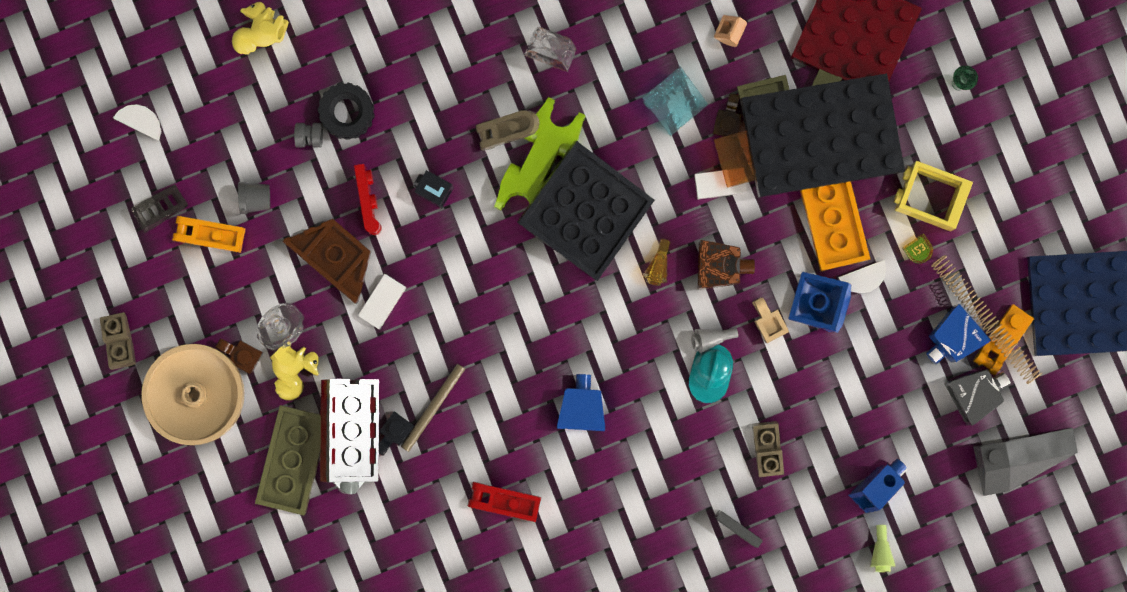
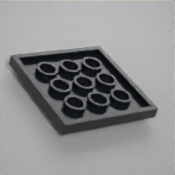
(585, 210)

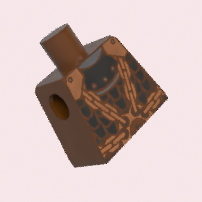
(721, 265)

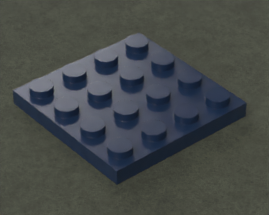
(1078, 303)

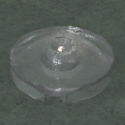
(280, 326)

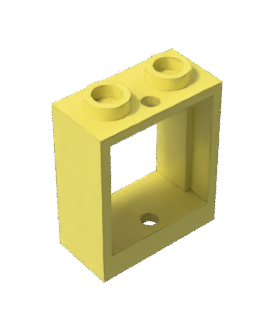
(956, 205)

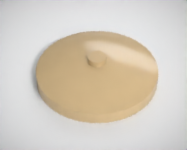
(193, 394)

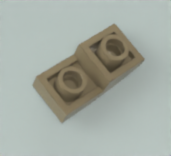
(118, 341)
(767, 449)

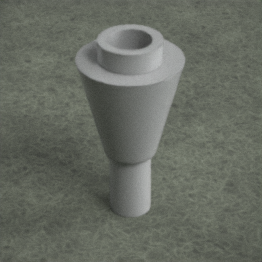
(706, 339)

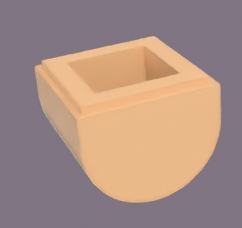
(730, 30)

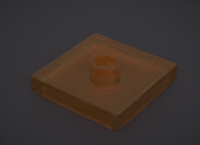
(735, 159)

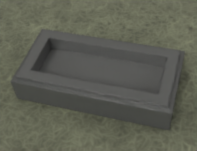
(738, 529)

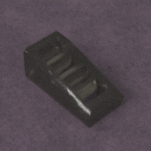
(154, 221)

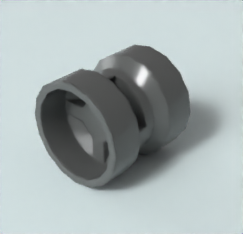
(308, 135)

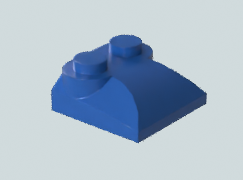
(821, 302)

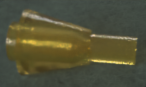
(657, 270)

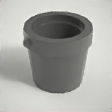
(253, 197)

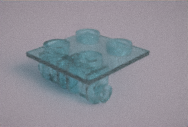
(675, 101)

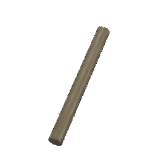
(433, 407)

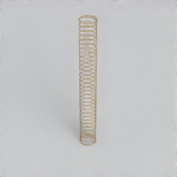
(942, 258)

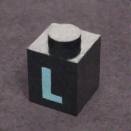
(433, 189)

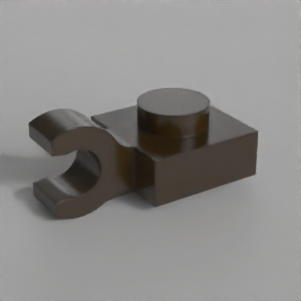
(728, 121)

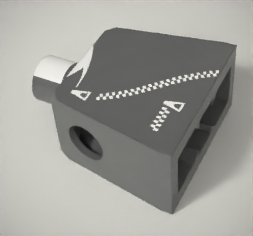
(977, 394)

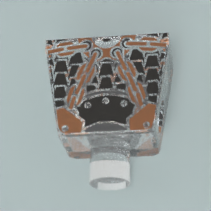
(551, 49)

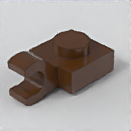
(242, 355)

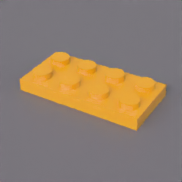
(835, 225)

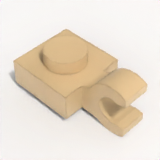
(771, 323)

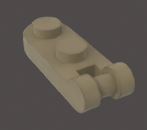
(507, 129)

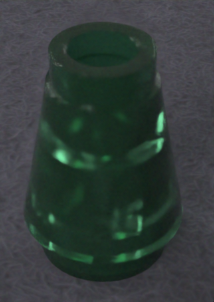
(968, 76)

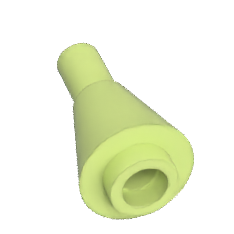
(882, 556)

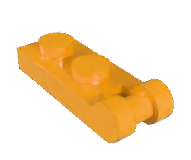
(209, 234)
(1014, 321)

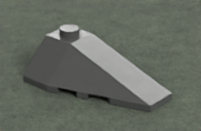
(1017, 460)

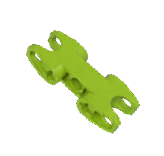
(548, 144)

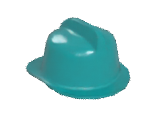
(711, 374)

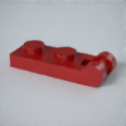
(367, 200)
(505, 502)

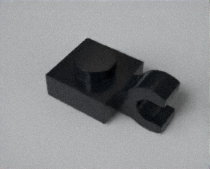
(395, 430)

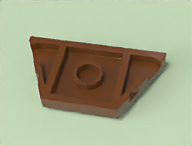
(334, 255)

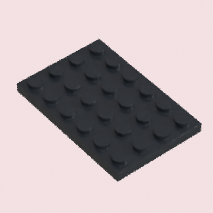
(822, 135)

